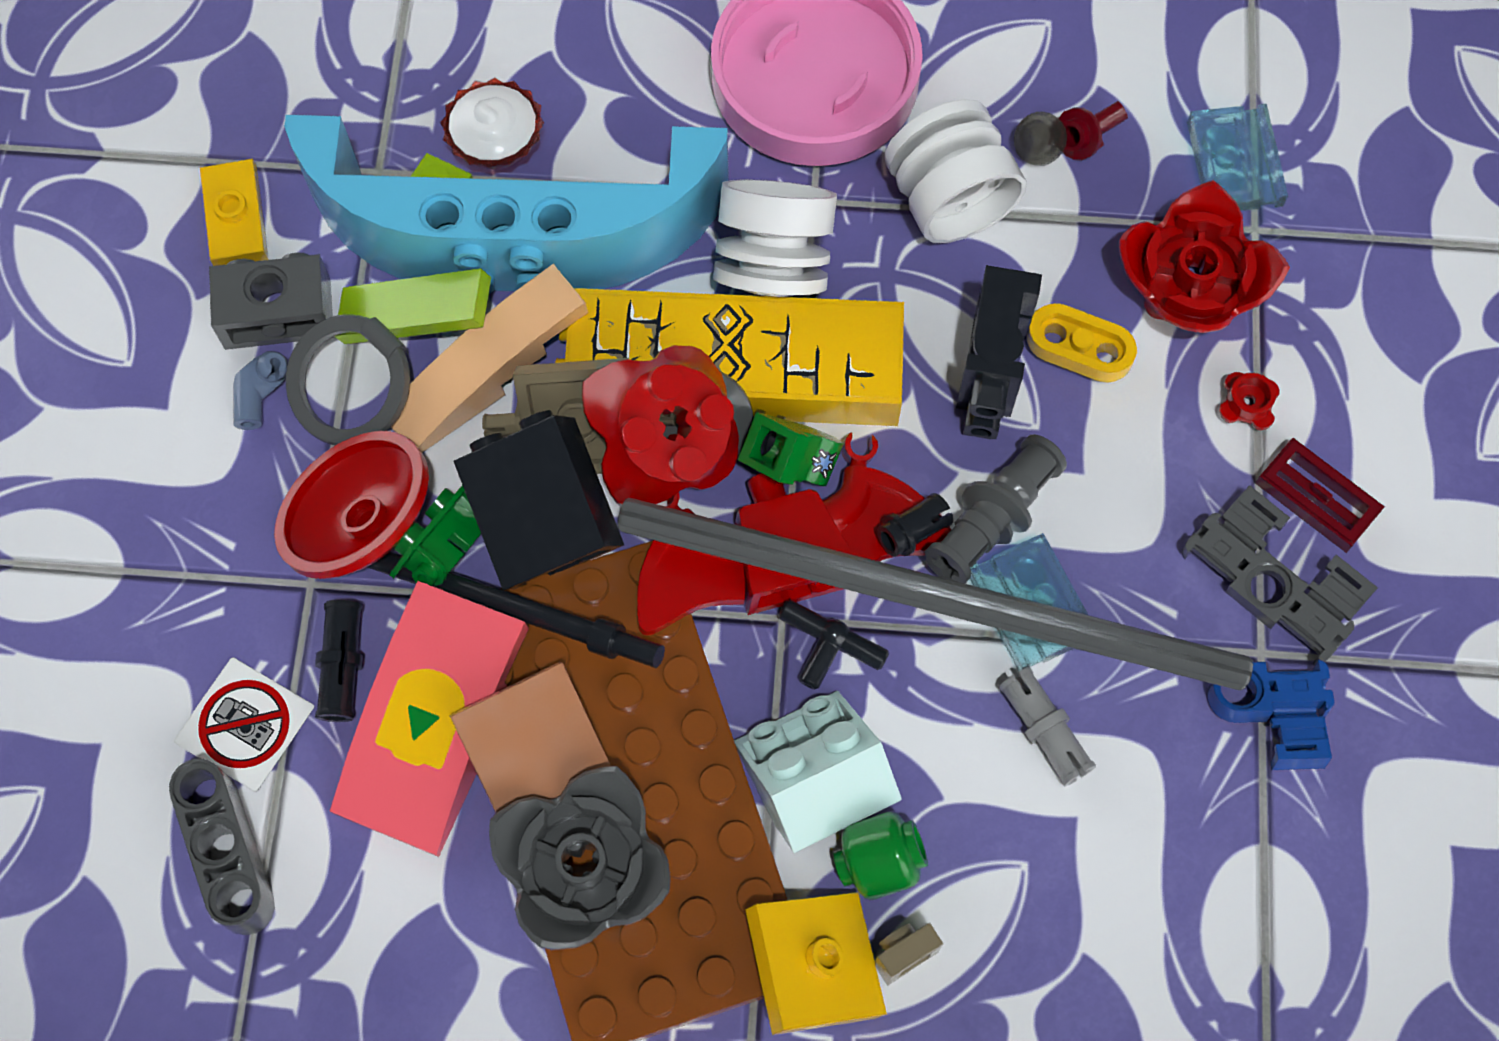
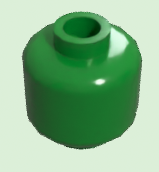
(881, 855)

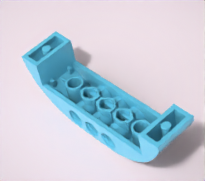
(513, 227)

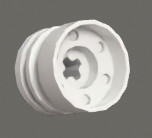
(955, 171)
(773, 246)

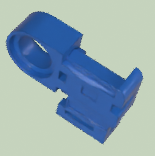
(1293, 710)

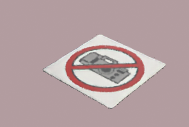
(244, 724)

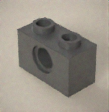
(242, 285)

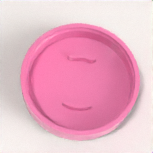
(816, 75)

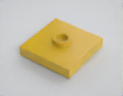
(815, 962)

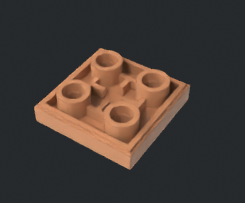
(529, 738)

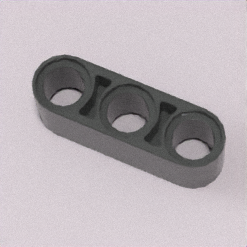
(201, 827)

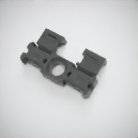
(1309, 616)

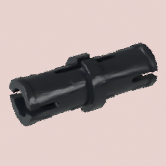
(338, 661)

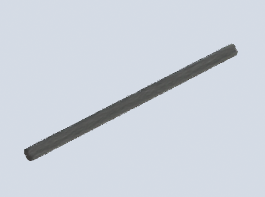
(935, 594)

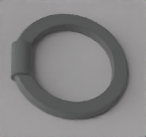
(382, 340)

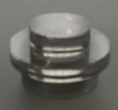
(1040, 138)

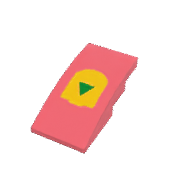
(406, 758)

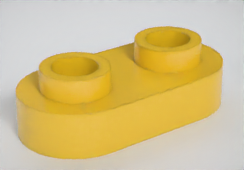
(1082, 341)

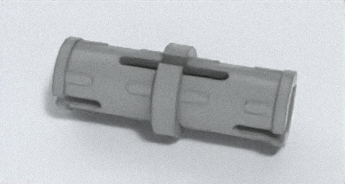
(1047, 726)

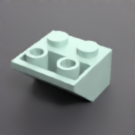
(818, 770)

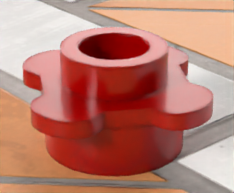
(1251, 385)

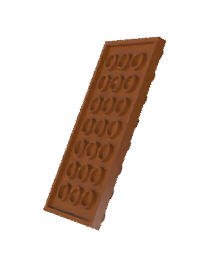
(679, 753)

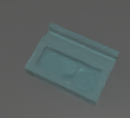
(1239, 154)
(1035, 575)

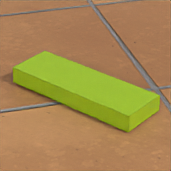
(420, 304)

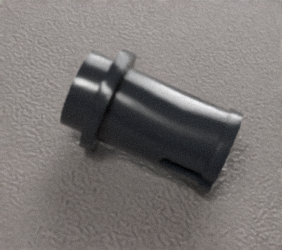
(904, 531)

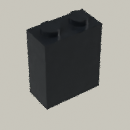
(537, 499)

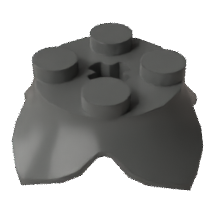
(539, 835)

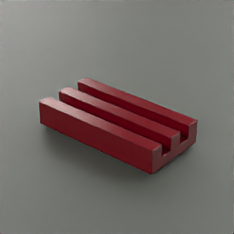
(1309, 511)

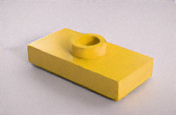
(233, 212)

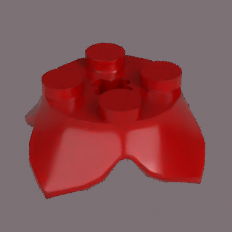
(1205, 233)
(625, 409)

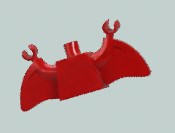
(685, 580)

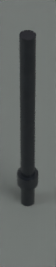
(601, 636)

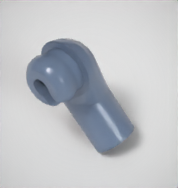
(253, 385)

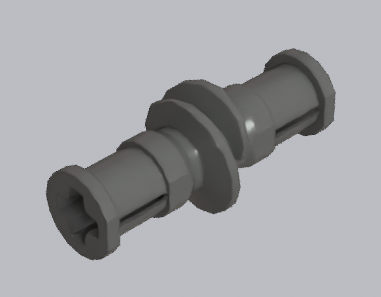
(996, 509)

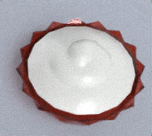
(492, 123)

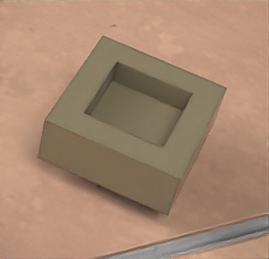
(906, 950)

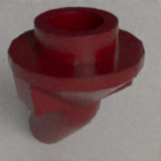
(1086, 129)

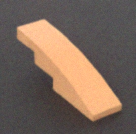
(482, 359)

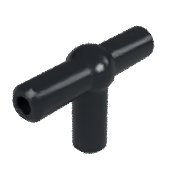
(832, 637)

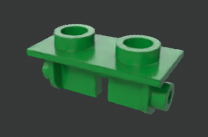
(427, 549)

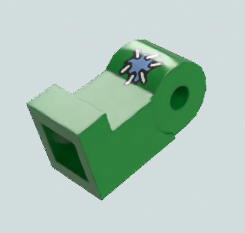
(797, 452)

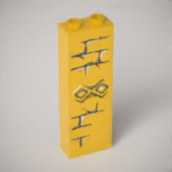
(787, 353)

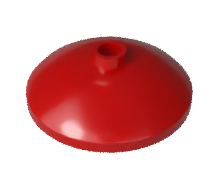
(352, 505)

